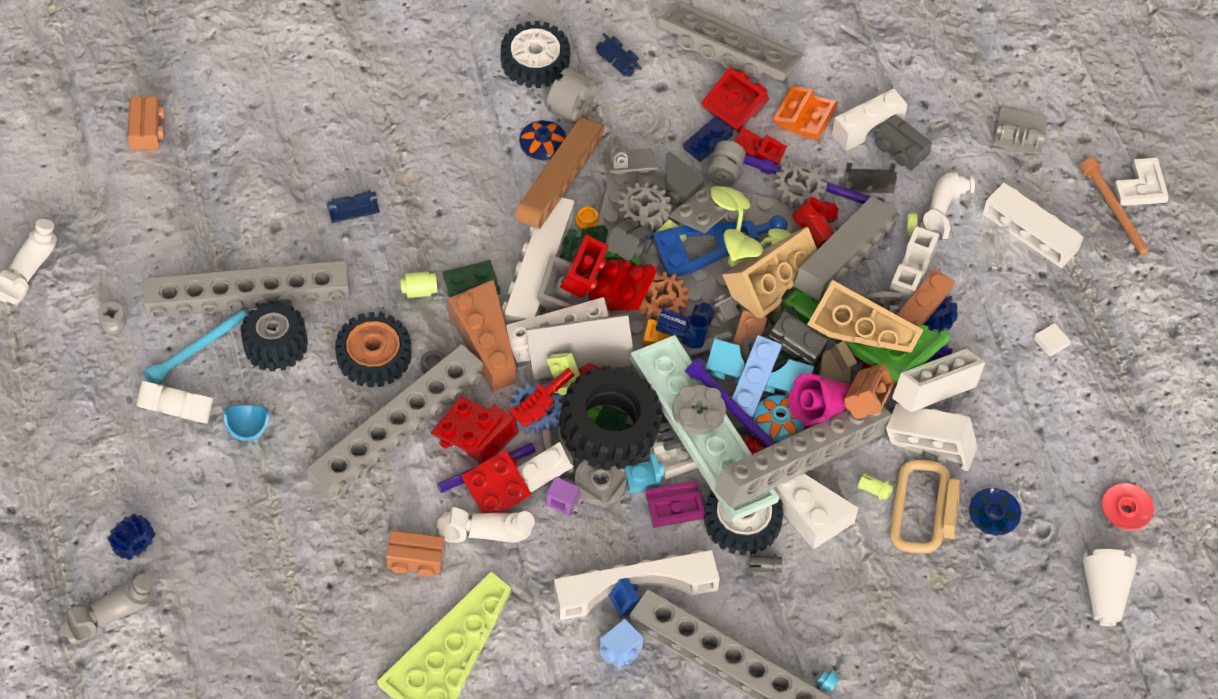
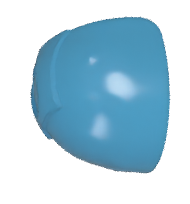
(246, 421)

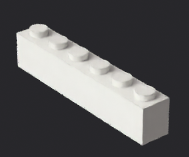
(536, 253)

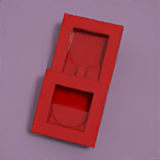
(759, 147)

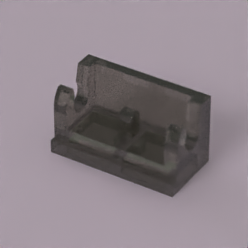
(870, 179)

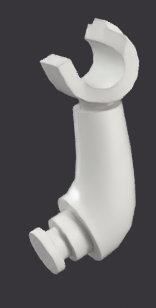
(946, 189)
(27, 261)
(489, 526)

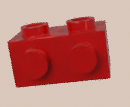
(584, 267)

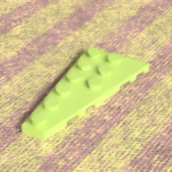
(447, 653)

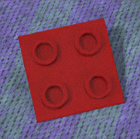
(466, 425)
(497, 484)

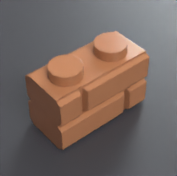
(144, 123)
(869, 391)
(415, 553)

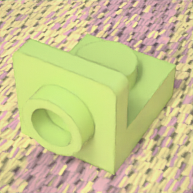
(559, 363)

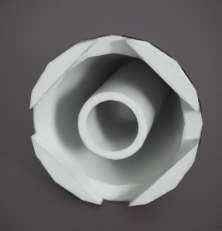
(1109, 583)

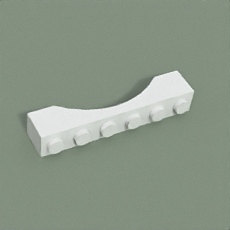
(689, 573)

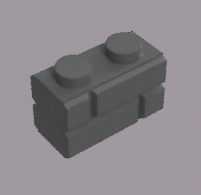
(903, 142)
(629, 240)
(797, 338)

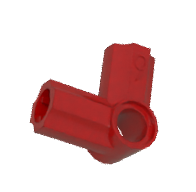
(816, 217)

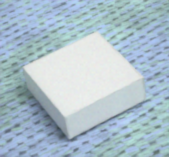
(1052, 340)

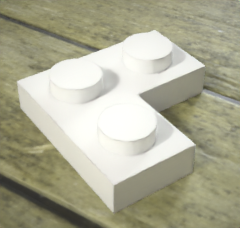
(1146, 188)

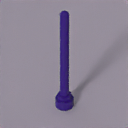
(698, 370)

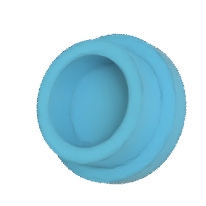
(827, 680)

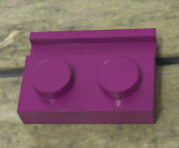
(675, 504)

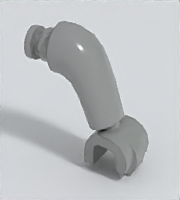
(121, 602)

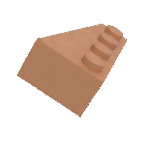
(484, 332)

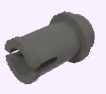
(766, 564)

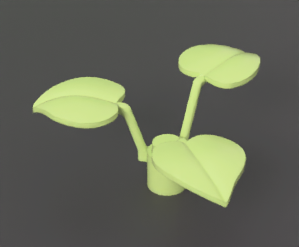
(738, 244)

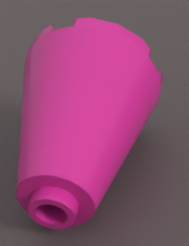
(817, 398)

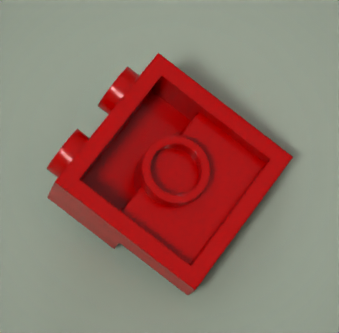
(735, 99)
(623, 284)

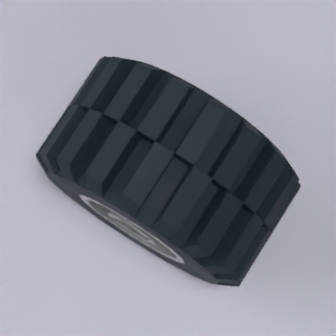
(274, 336)

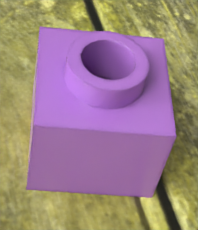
(562, 496)

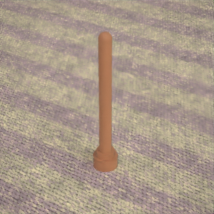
(1091, 168)

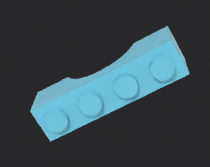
(727, 361)

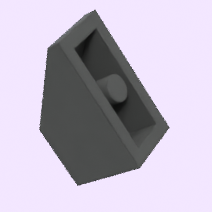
(680, 180)

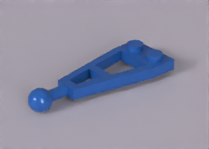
(674, 255)

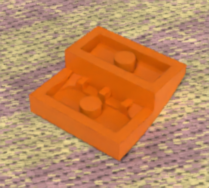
(805, 113)

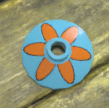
(771, 424)

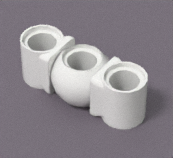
(174, 402)

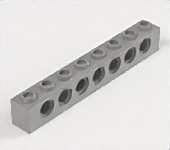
(234, 283)
(400, 409)
(798, 455)
(714, 660)

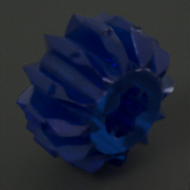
(943, 316)
(131, 536)

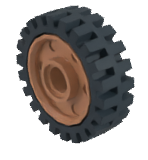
(375, 366)

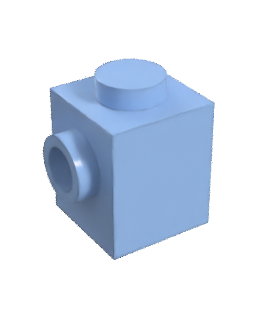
(621, 644)

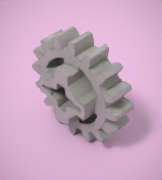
(799, 185)
(644, 206)

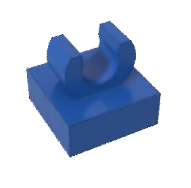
(624, 597)

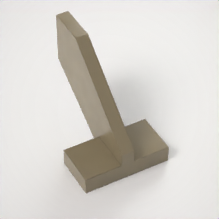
(837, 363)

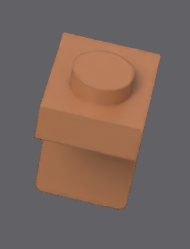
(749, 327)

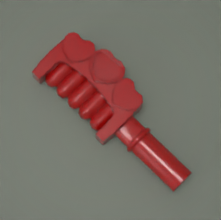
(541, 401)

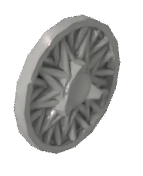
(882, 297)

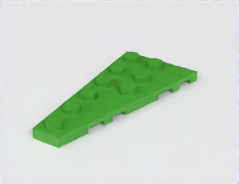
(894, 360)

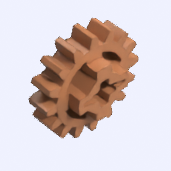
(661, 296)

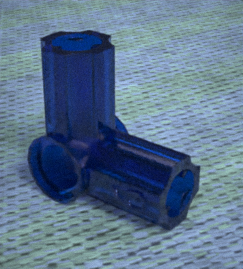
(689, 329)

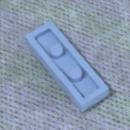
(756, 374)

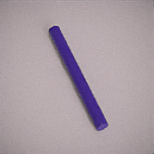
(457, 480)

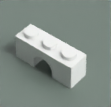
(853, 126)
(915, 263)

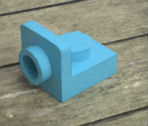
(644, 475)

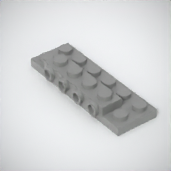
(728, 43)

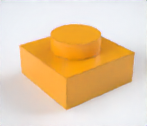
(651, 335)

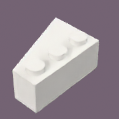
(935, 432)
(815, 509)

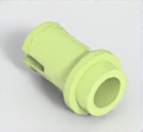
(875, 486)

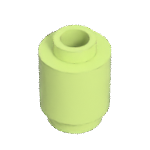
(419, 284)

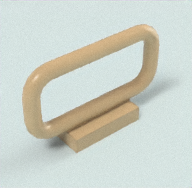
(946, 507)

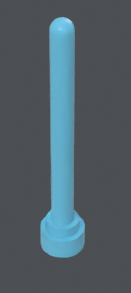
(156, 373)

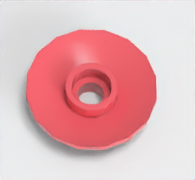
(1131, 498)

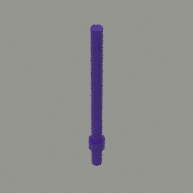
(767, 166)

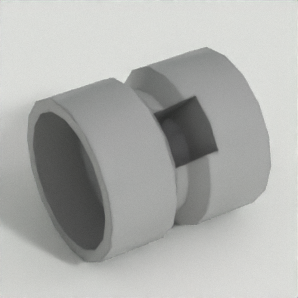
(726, 163)

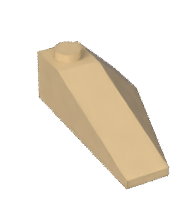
(763, 279)
(858, 320)

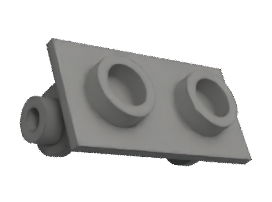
(726, 308)

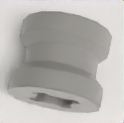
(111, 323)

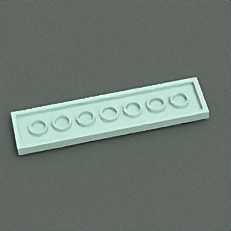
(664, 368)

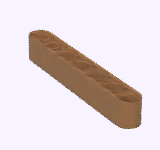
(559, 173)

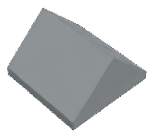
(550, 293)

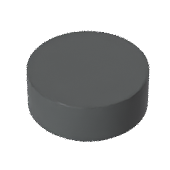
(430, 359)

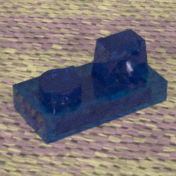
(706, 139)

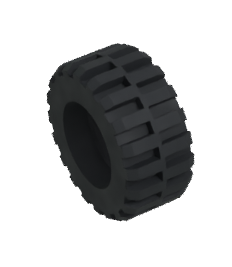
(615, 389)

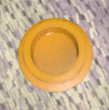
(587, 217)

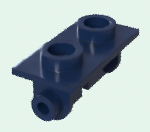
(625, 60)
(353, 207)

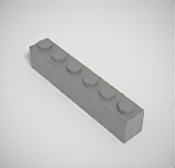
(846, 247)

